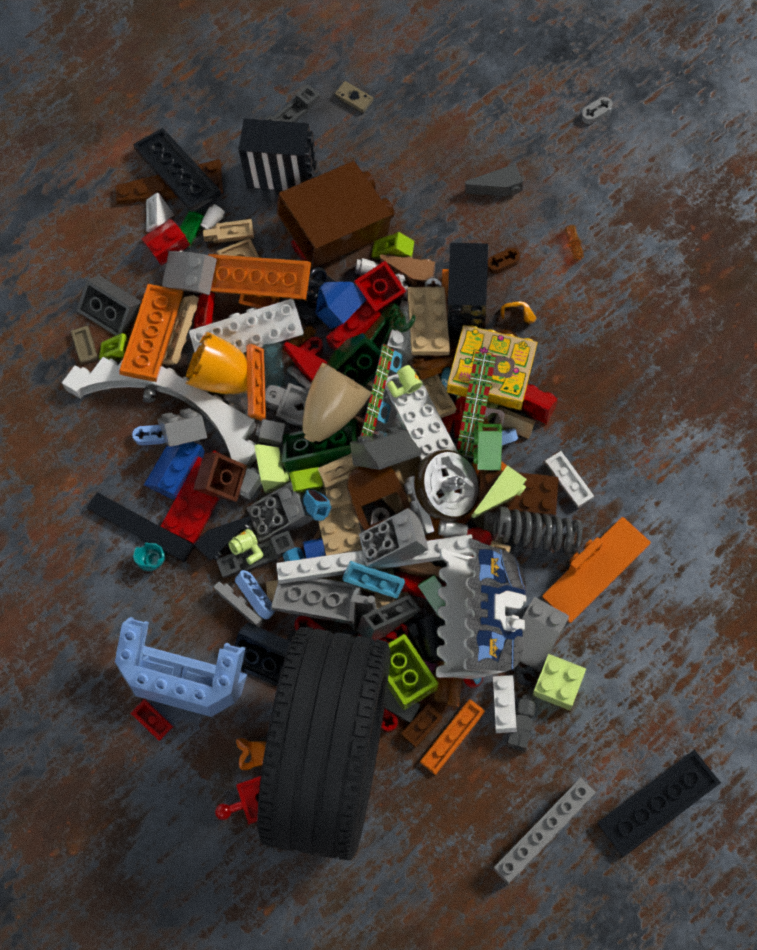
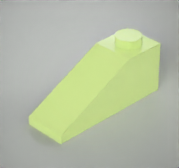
(503, 490)

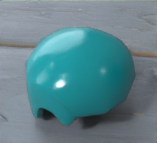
(149, 556)

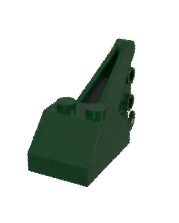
(361, 354)

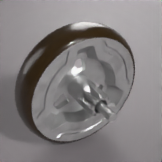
(430, 483)

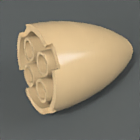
(331, 403)

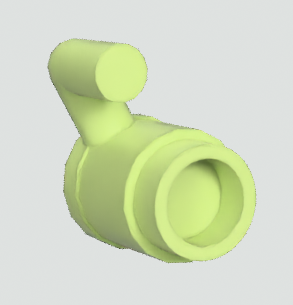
(408, 379)
(244, 542)

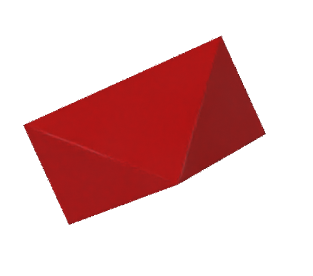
(411, 584)

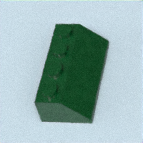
(303, 454)

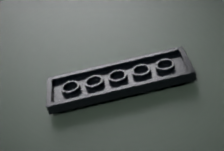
(177, 169)
(658, 803)

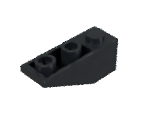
(215, 539)

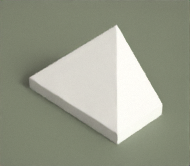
(156, 212)

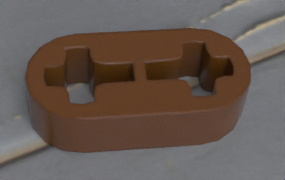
(503, 260)

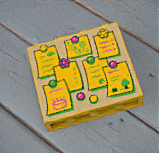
(503, 391)

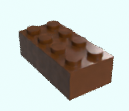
(537, 497)

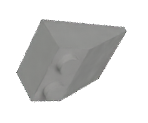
(189, 272)
(541, 632)

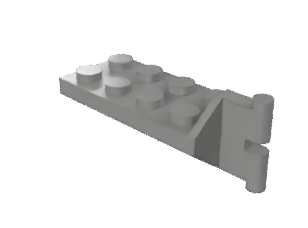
(323, 600)

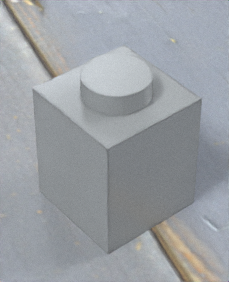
(270, 432)

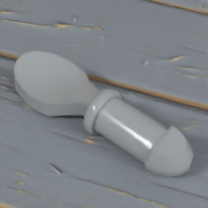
(300, 378)

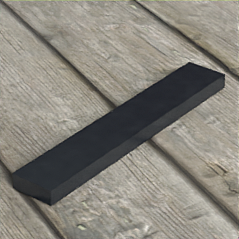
(140, 526)

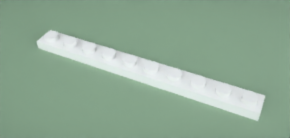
(336, 564)

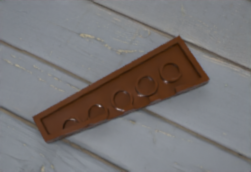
(144, 188)
(431, 365)

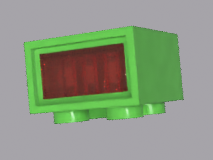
(489, 448)

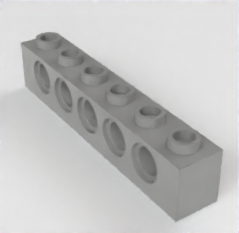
(544, 831)

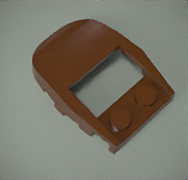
(369, 485)

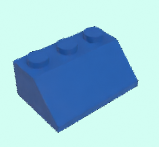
(173, 468)

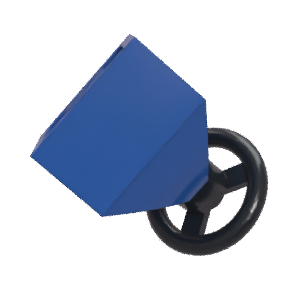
(334, 299)

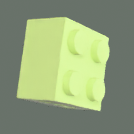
(559, 682)

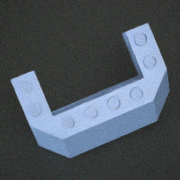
(176, 678)

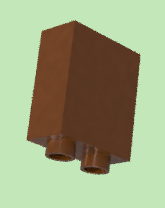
(334, 213)

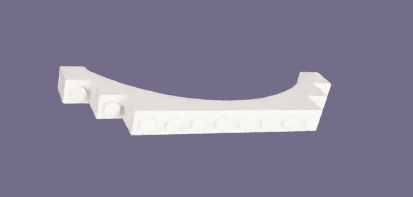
(227, 419)

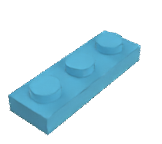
(373, 579)

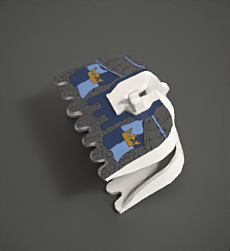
(476, 595)

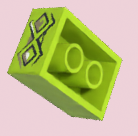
(408, 674)

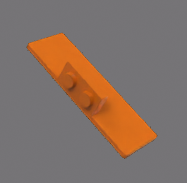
(596, 568)

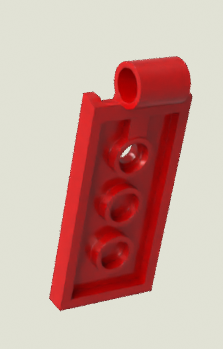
(190, 509)

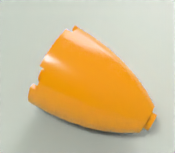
(217, 366)

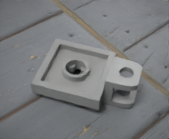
(285, 401)

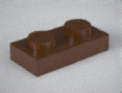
(422, 726)

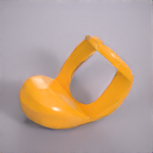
(528, 315)

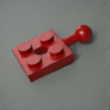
(248, 792)

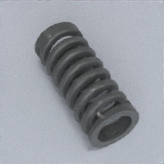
(504, 516)

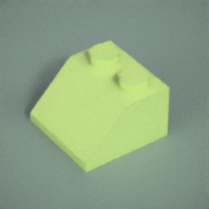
(271, 468)

